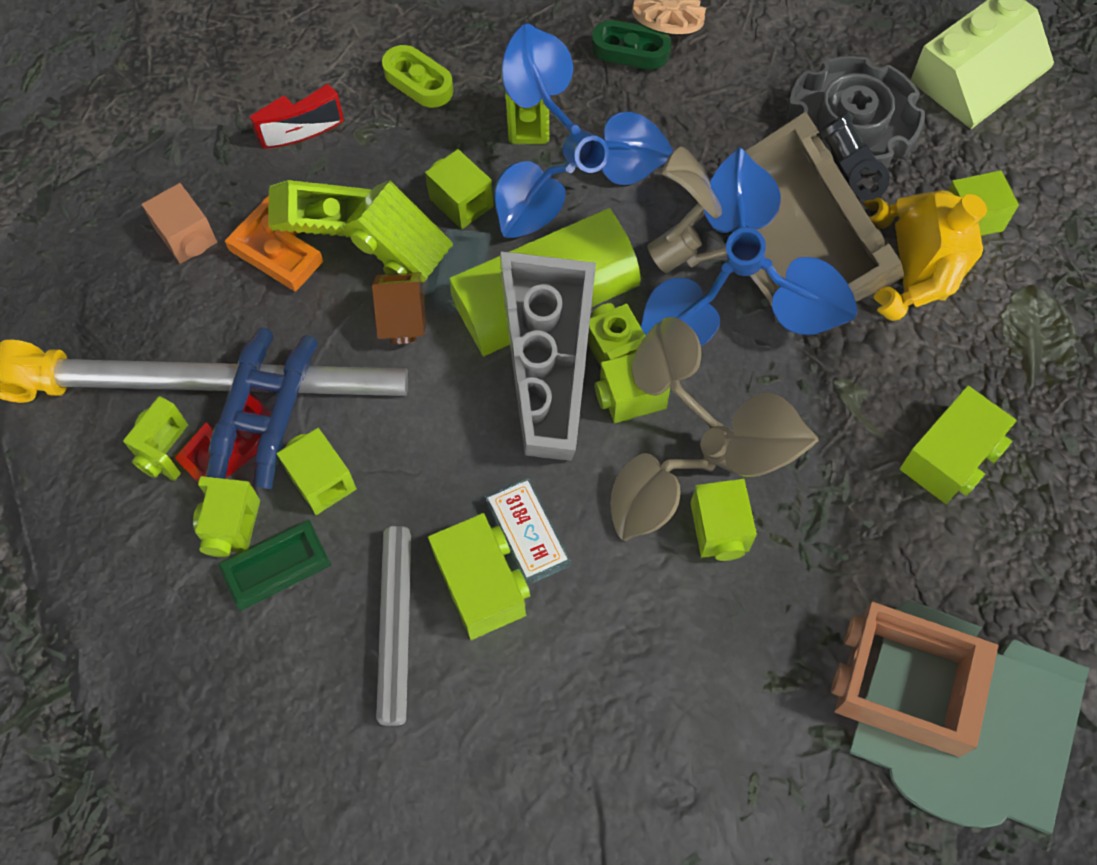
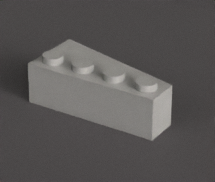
(548, 338)

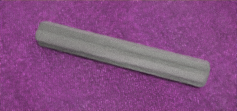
(394, 627)

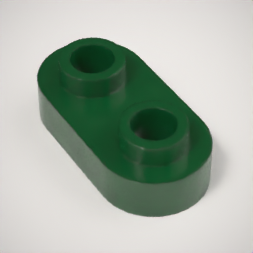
(631, 44)

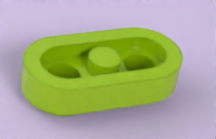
(424, 80)

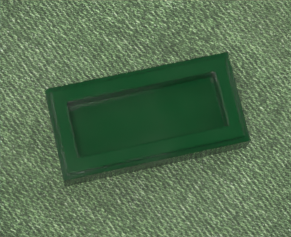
(274, 565)

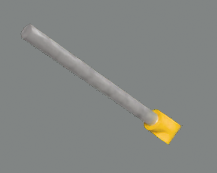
(29, 369)

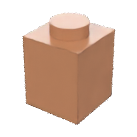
(180, 223)

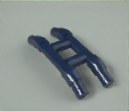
(270, 427)

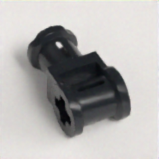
(853, 156)

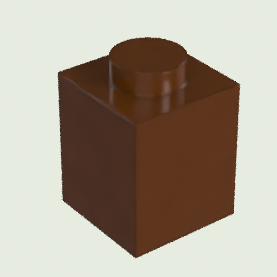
(399, 307)

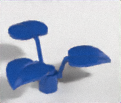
(632, 146)
(811, 294)

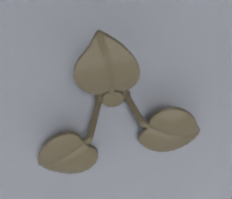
(682, 240)
(763, 436)

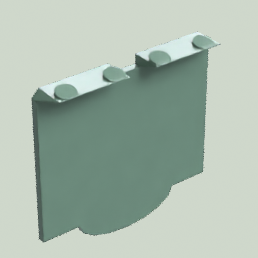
(1021, 741)

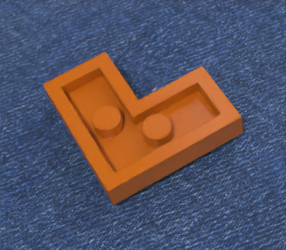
(274, 252)

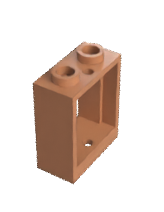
(969, 689)

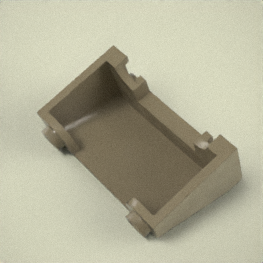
(820, 212)

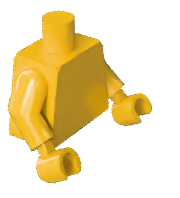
(935, 244)

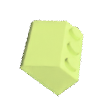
(984, 59)

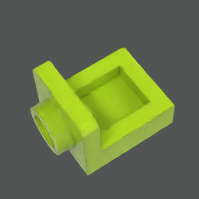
(153, 436)

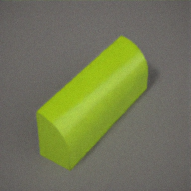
(593, 239)

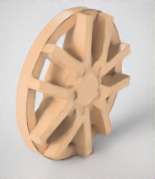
(670, 15)

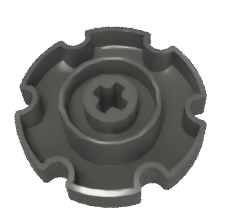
(877, 97)

